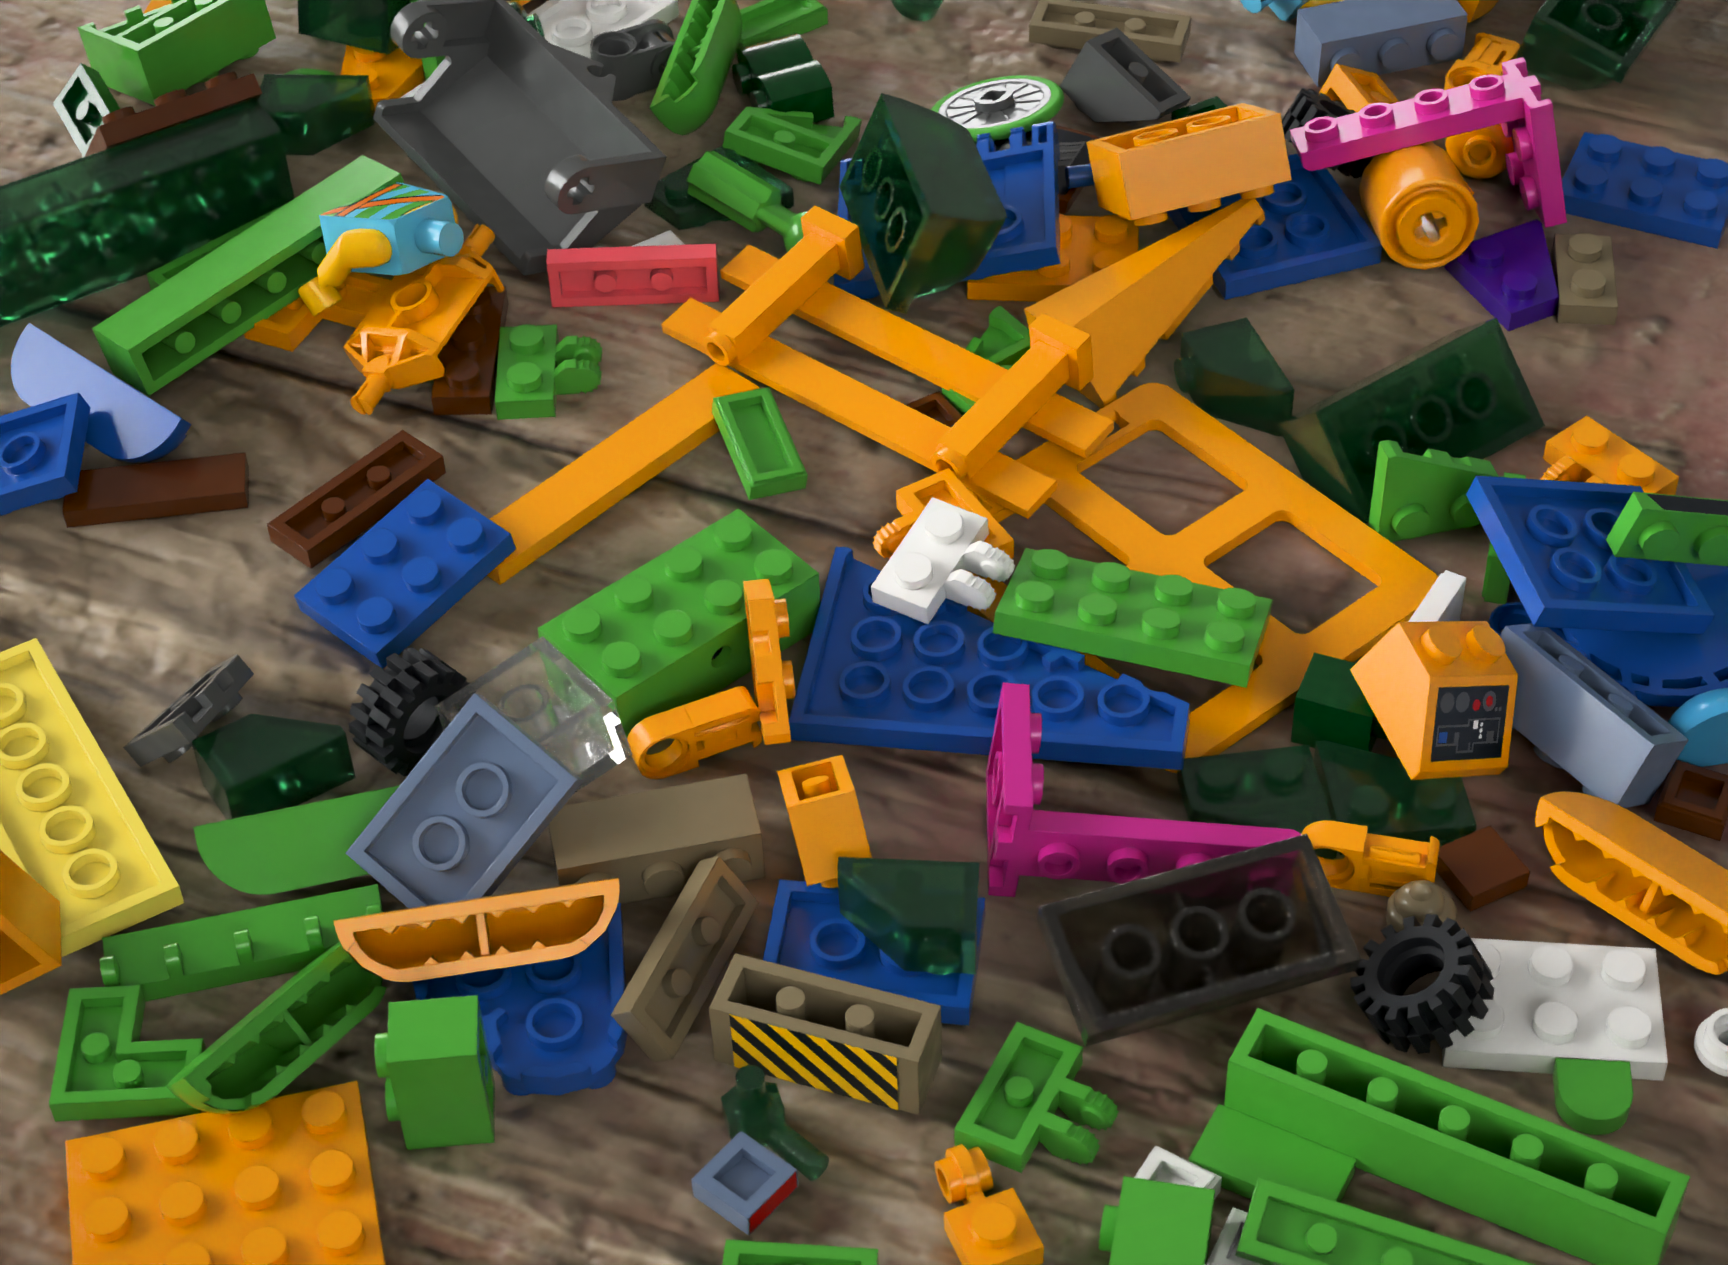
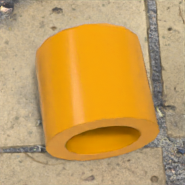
(1419, 206)

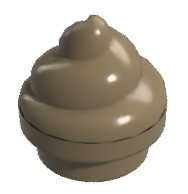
(1417, 900)

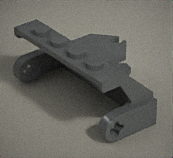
(518, 130)

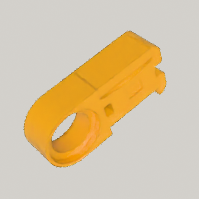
(1483, 59)
(698, 732)
(1372, 861)

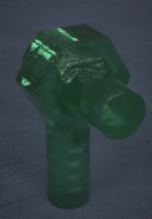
(759, 1112)

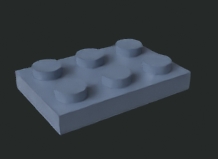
(465, 811)

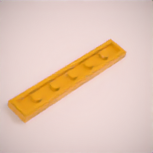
(613, 469)

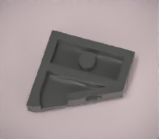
(188, 715)

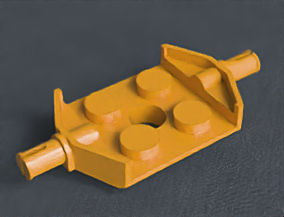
(415, 318)

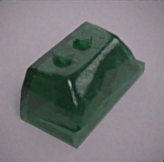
(1591, 40)
(919, 201)

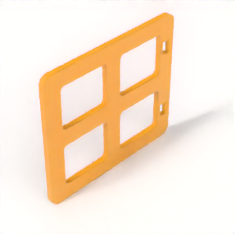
(1268, 497)

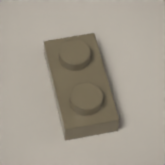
(1585, 279)

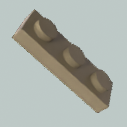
(1073, 23)
(685, 959)

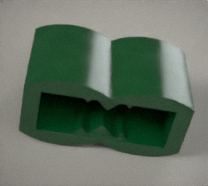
(784, 77)

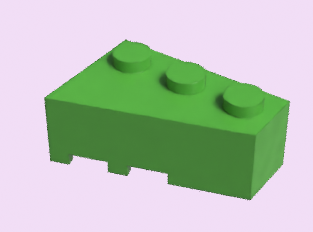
(176, 44)

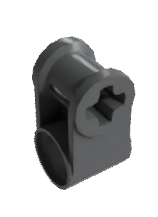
(634, 56)

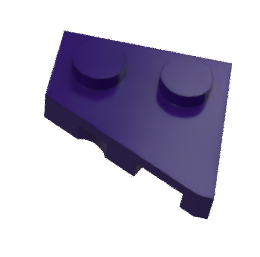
(1510, 275)

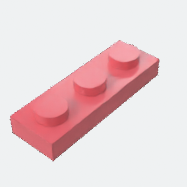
(633, 275)

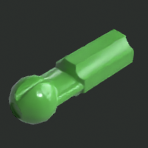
(743, 197)

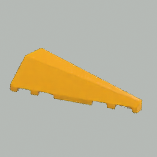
(1146, 295)

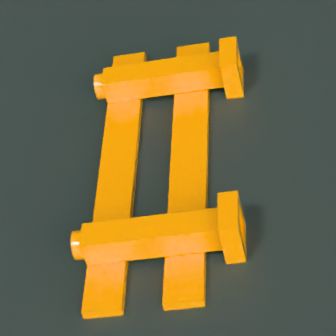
(1003, 397)

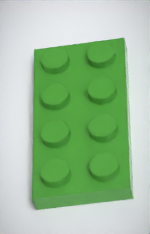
(1134, 616)

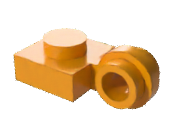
(984, 1228)

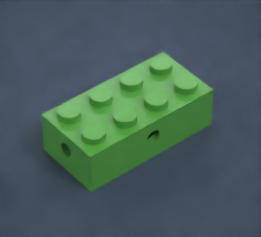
(681, 619)

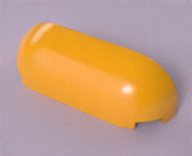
(1639, 876)
(481, 931)

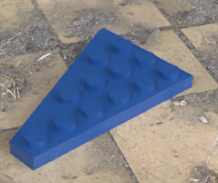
(939, 685)

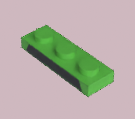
(1672, 529)

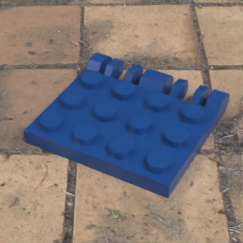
(1030, 195)

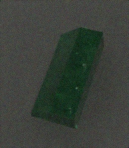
(1446, 397)

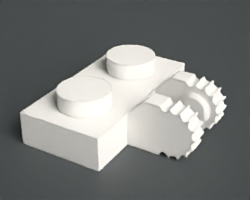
(934, 564)

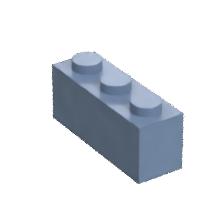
(1378, 35)
(1587, 719)

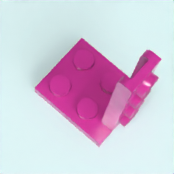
(1442, 113)
(1079, 843)

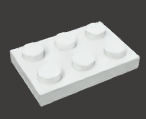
(1565, 1005)

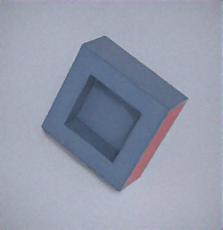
(745, 1183)

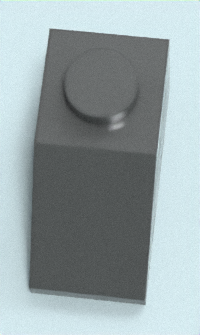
(1120, 82)

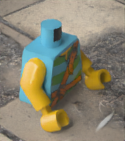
(382, 234)

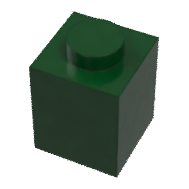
(1333, 707)

